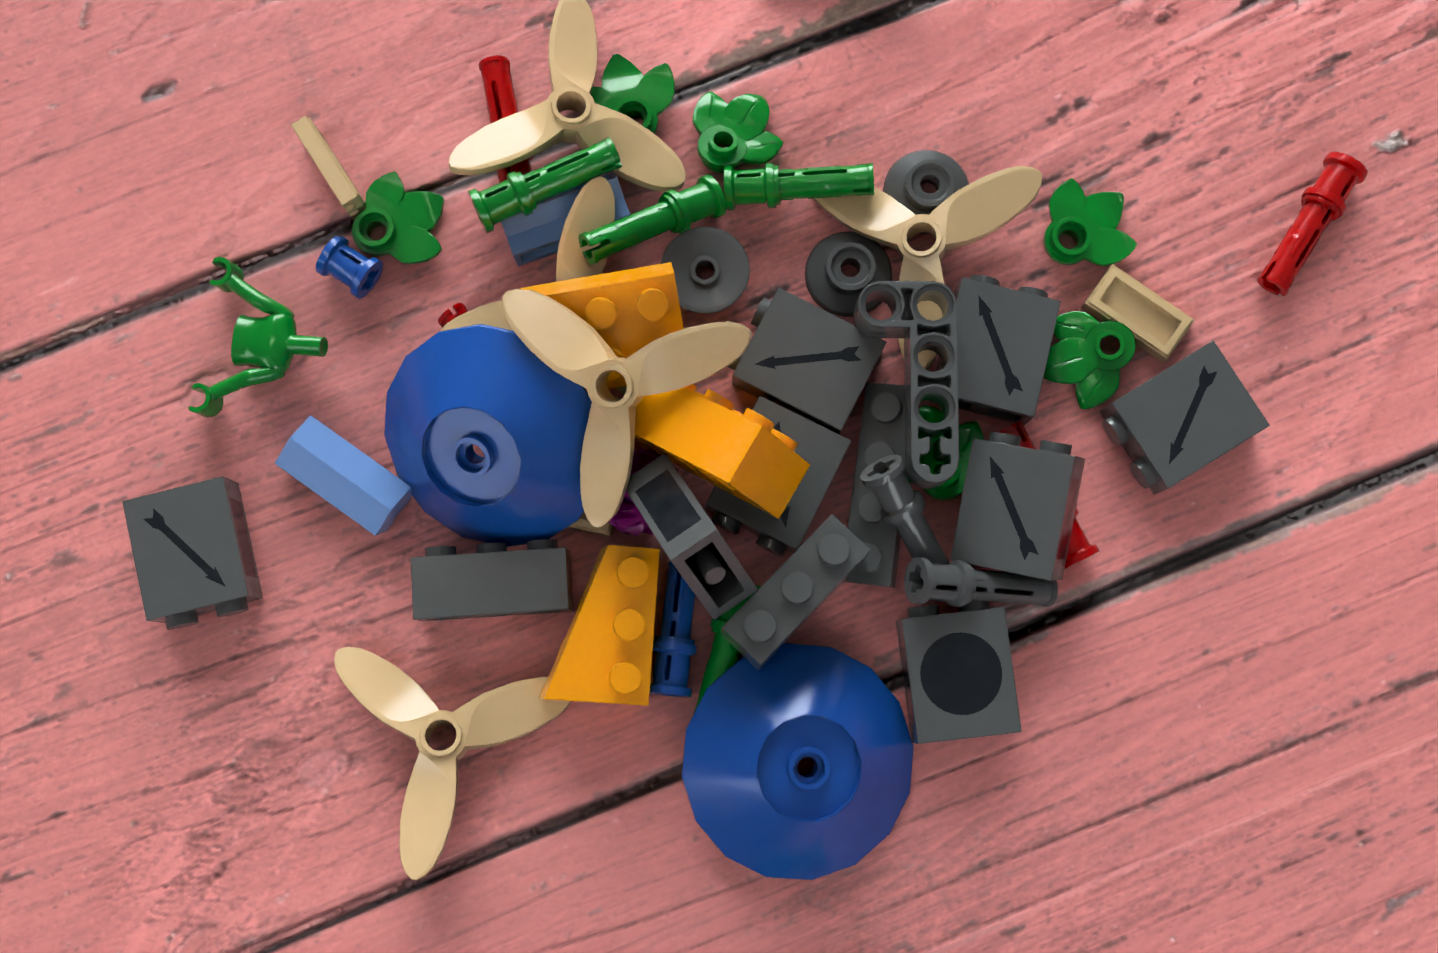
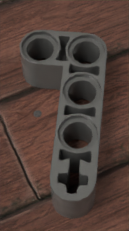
(919, 383)

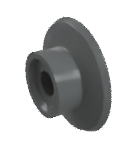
(920, 167)
(711, 249)
(830, 286)

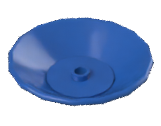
(526, 418)
(747, 752)

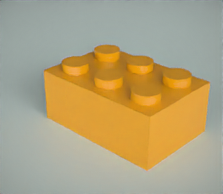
(623, 307)
(722, 445)

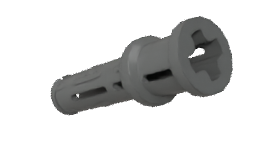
(902, 507)
(961, 583)

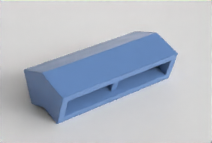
(540, 232)
(344, 476)

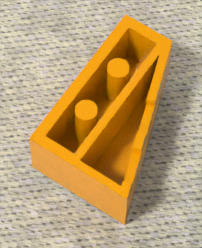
(611, 634)

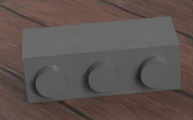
(491, 581)
(794, 592)

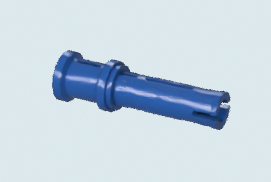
(674, 644)

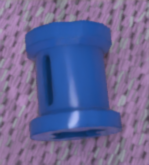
(349, 266)

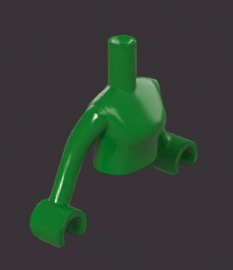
(256, 341)

